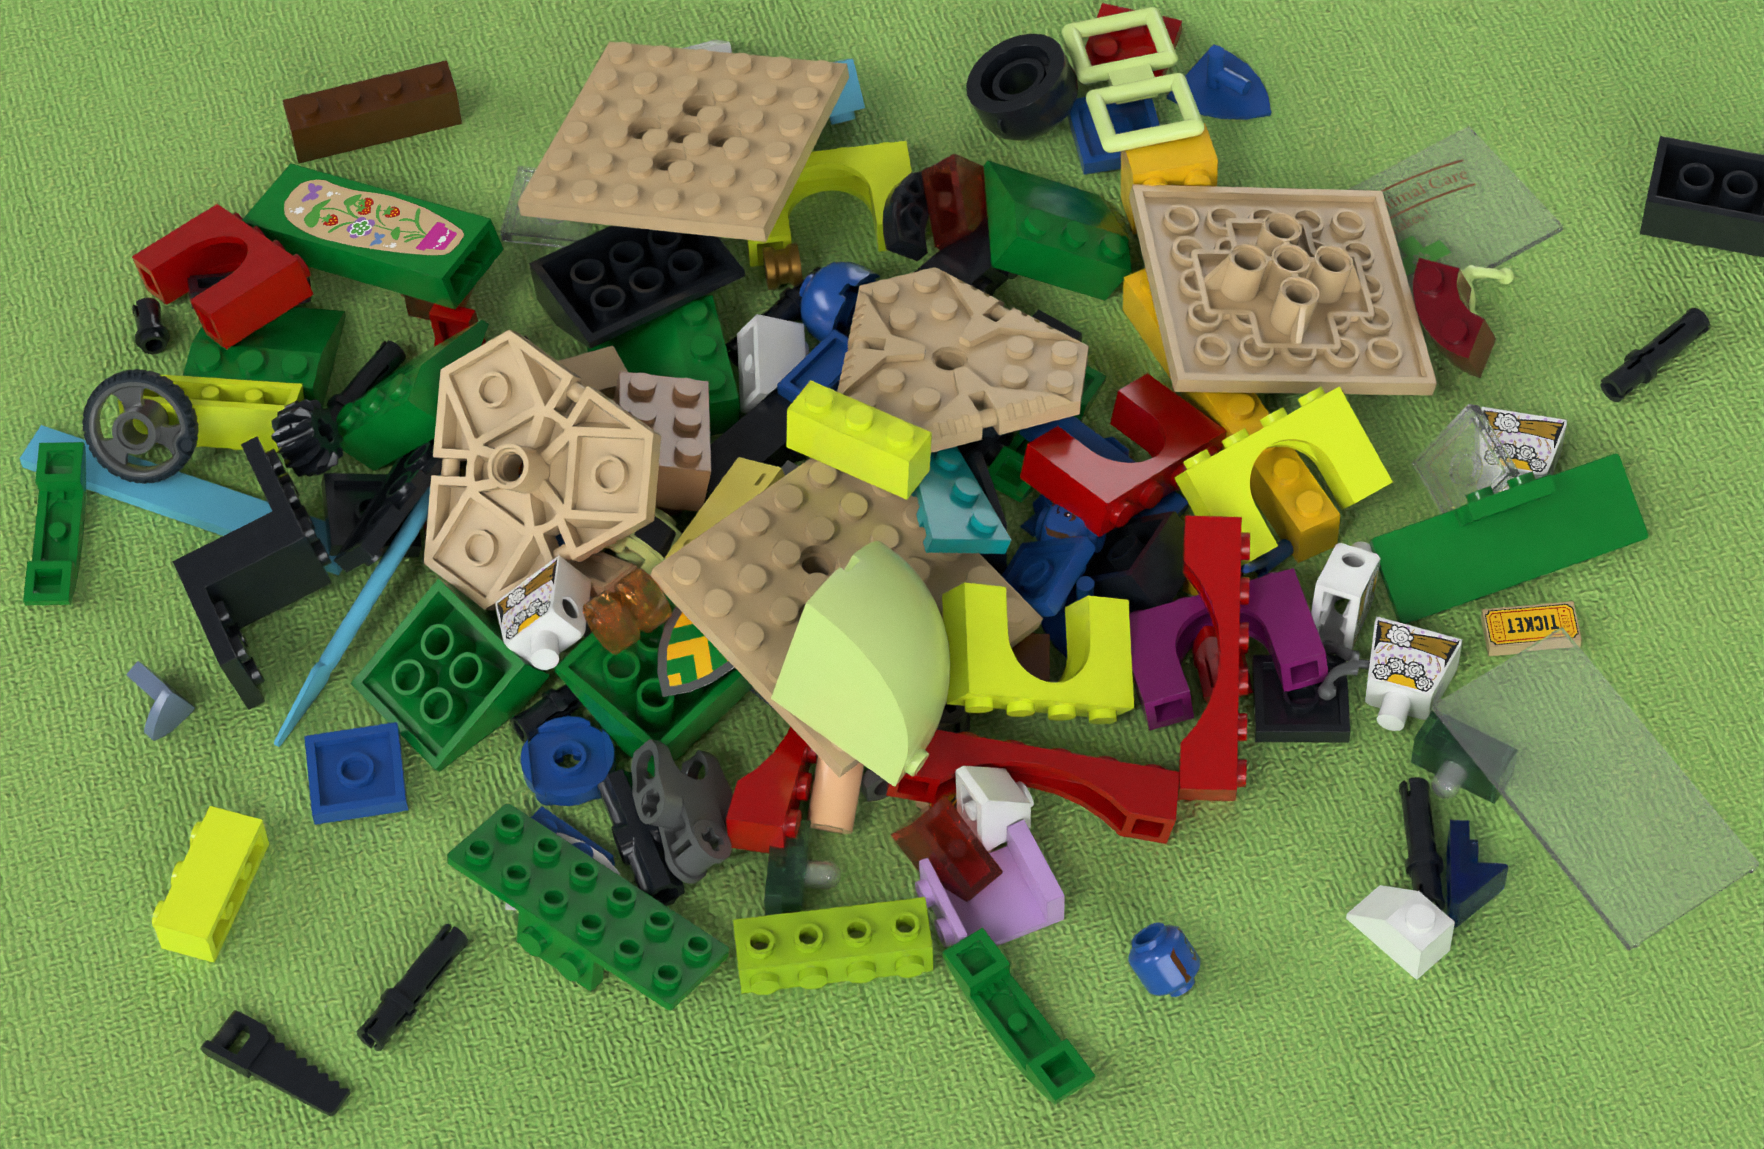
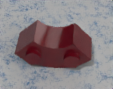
(1444, 310)

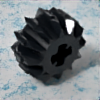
(307, 438)

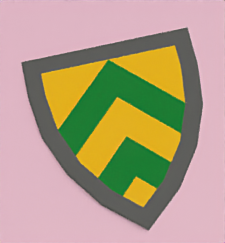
(687, 657)

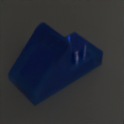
(1467, 880)

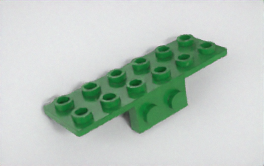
(1508, 537)
(584, 913)

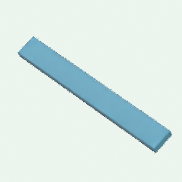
(176, 497)

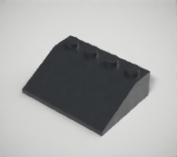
(628, 279)

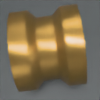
(782, 266)

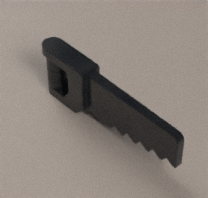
(274, 1064)

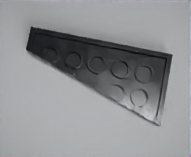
(389, 506)

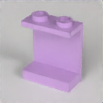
(1011, 906)

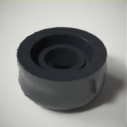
(1023, 87)

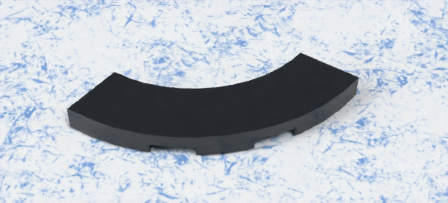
(906, 218)

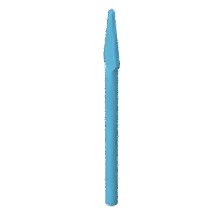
(356, 615)

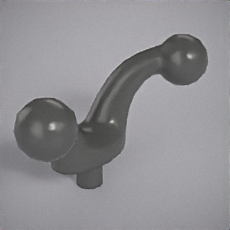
(1327, 689)

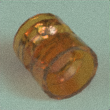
(631, 608)

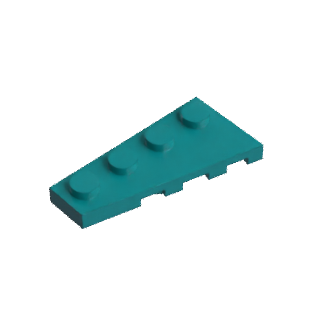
(956, 509)

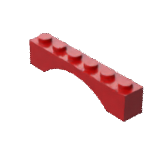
(1210, 750)
(1126, 796)
(769, 797)

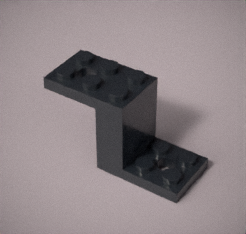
(254, 571)

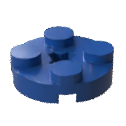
(567, 785)

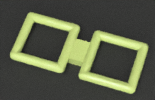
(1132, 80)

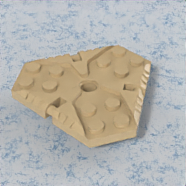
(958, 359)
(580, 478)

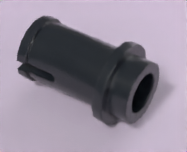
(150, 334)

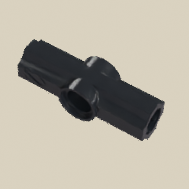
(637, 842)

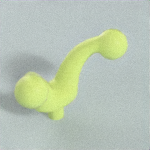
(1473, 272)

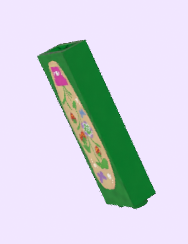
(377, 235)

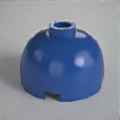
(831, 297)

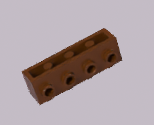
(372, 111)

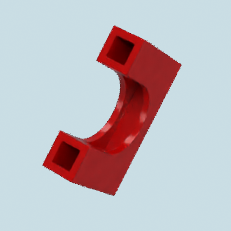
(216, 241)
(1111, 491)

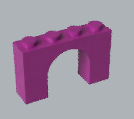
(1166, 633)

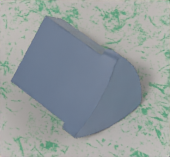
(169, 706)

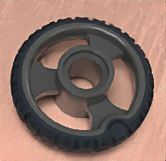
(113, 452)

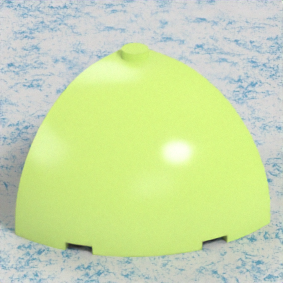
(870, 663)

